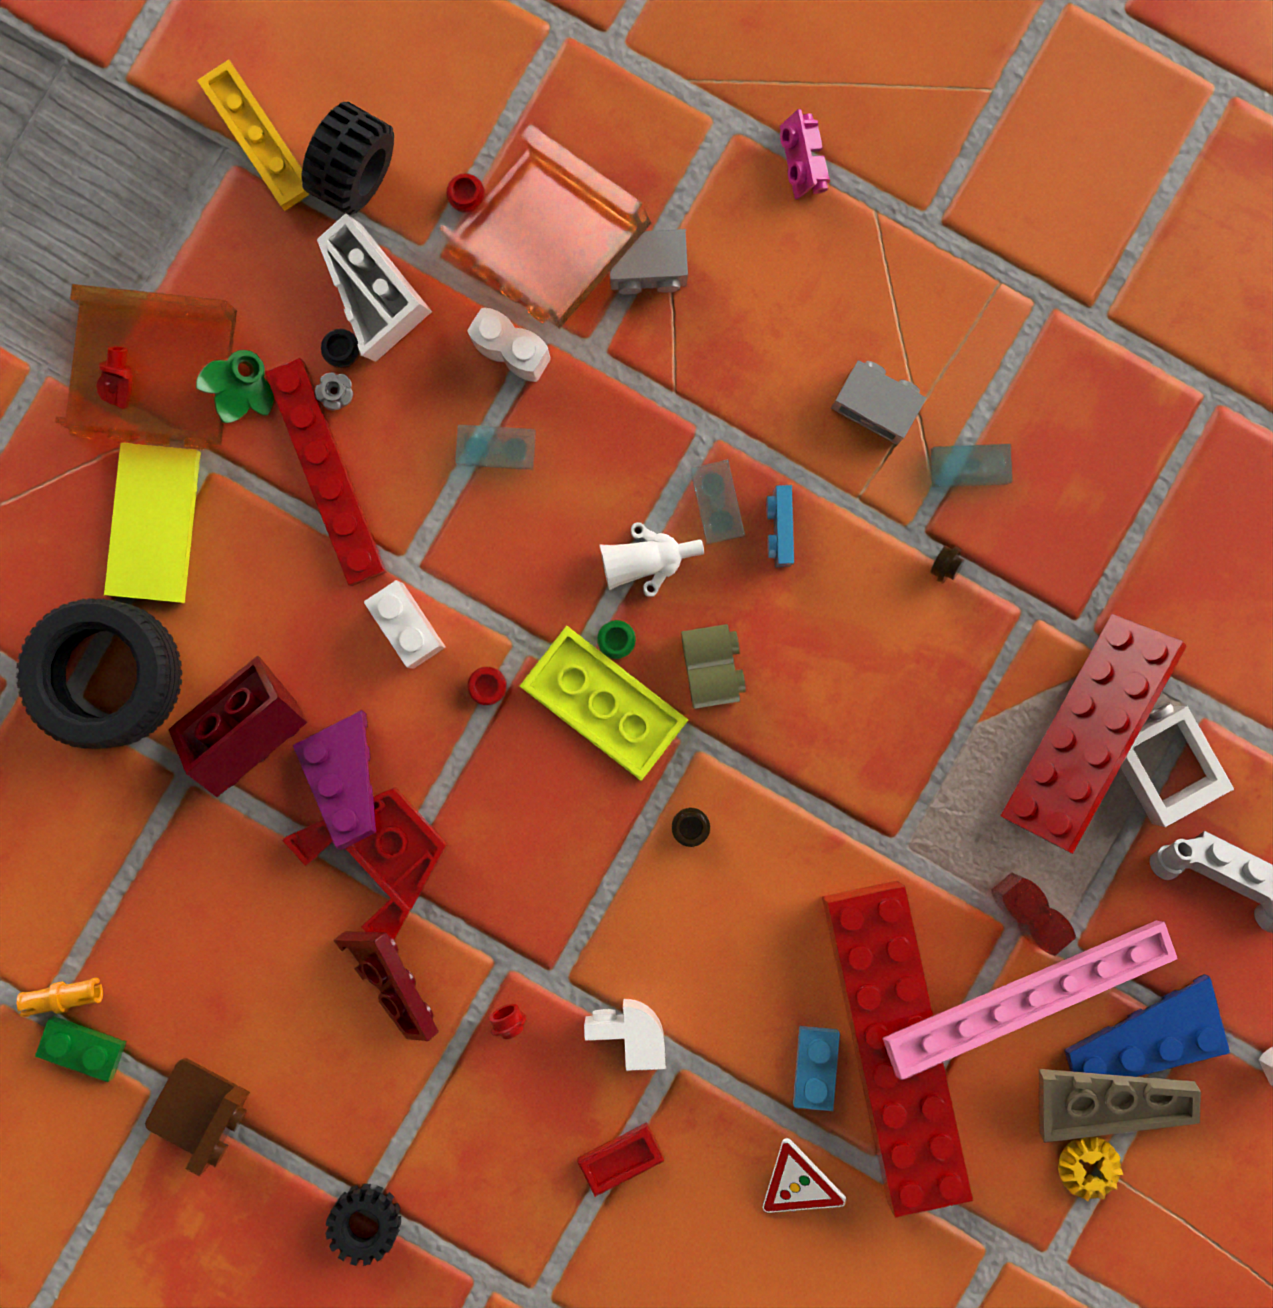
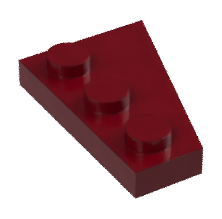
(384, 969)

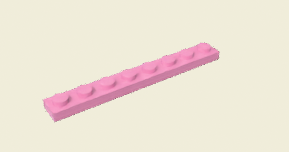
(1029, 999)

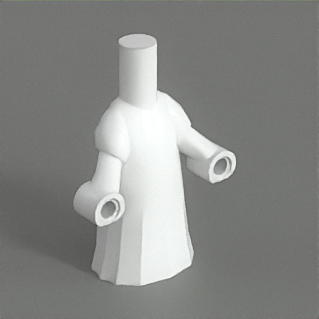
(657, 556)

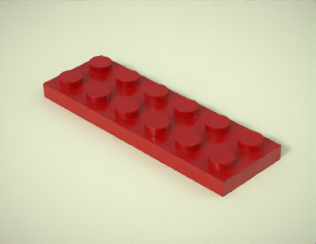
(1093, 732)

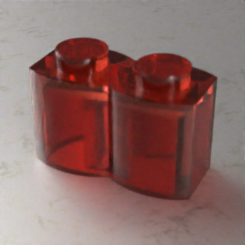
(1036, 920)

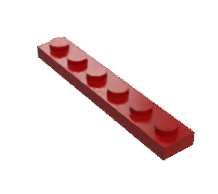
(325, 472)

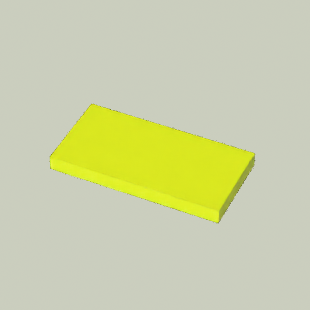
(152, 522)
(603, 703)

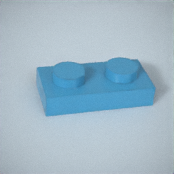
(781, 510)
(816, 1068)

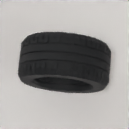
(44, 674)

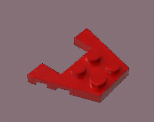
(395, 856)

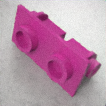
(799, 138)

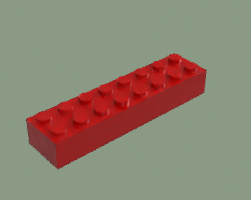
(882, 995)

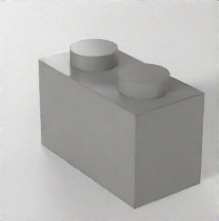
(653, 262)
(879, 401)

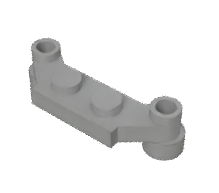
(1222, 864)

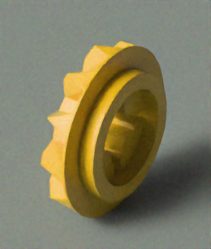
(1089, 1150)

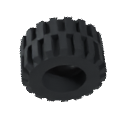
(347, 158)

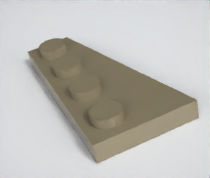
(1106, 1104)

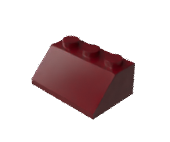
(236, 727)

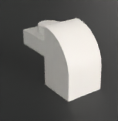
(638, 1027)

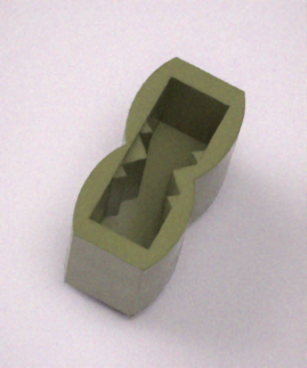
(711, 666)

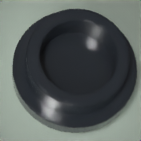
(340, 348)

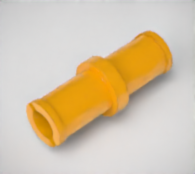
(59, 997)

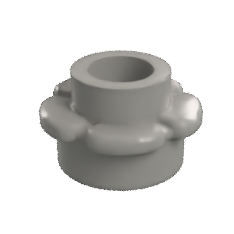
(341, 398)

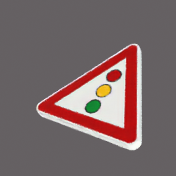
(799, 1184)

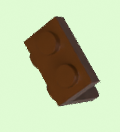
(197, 1113)

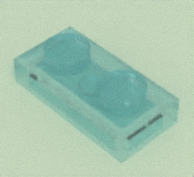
(495, 447)
(971, 465)
(717, 502)

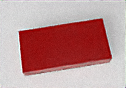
(620, 1159)

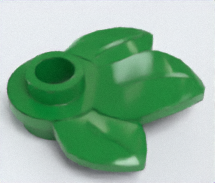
(233, 391)

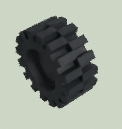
(352, 1245)

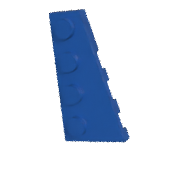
(1161, 1037)

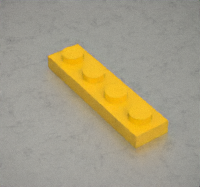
(255, 133)

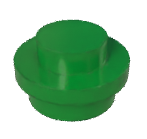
(616, 639)

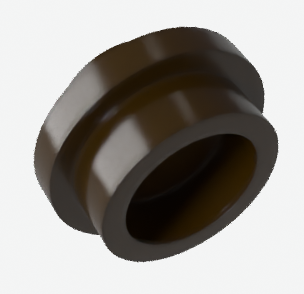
(947, 564)
(690, 827)

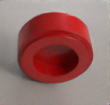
(487, 685)

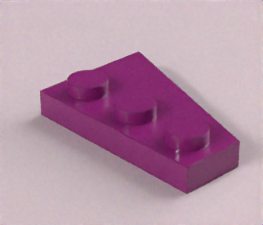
(339, 778)

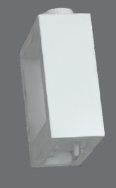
(1190, 798)

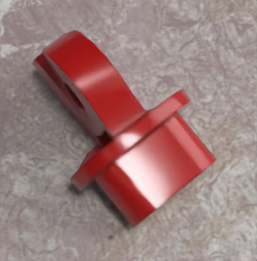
(116, 378)

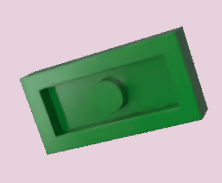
(80, 1049)

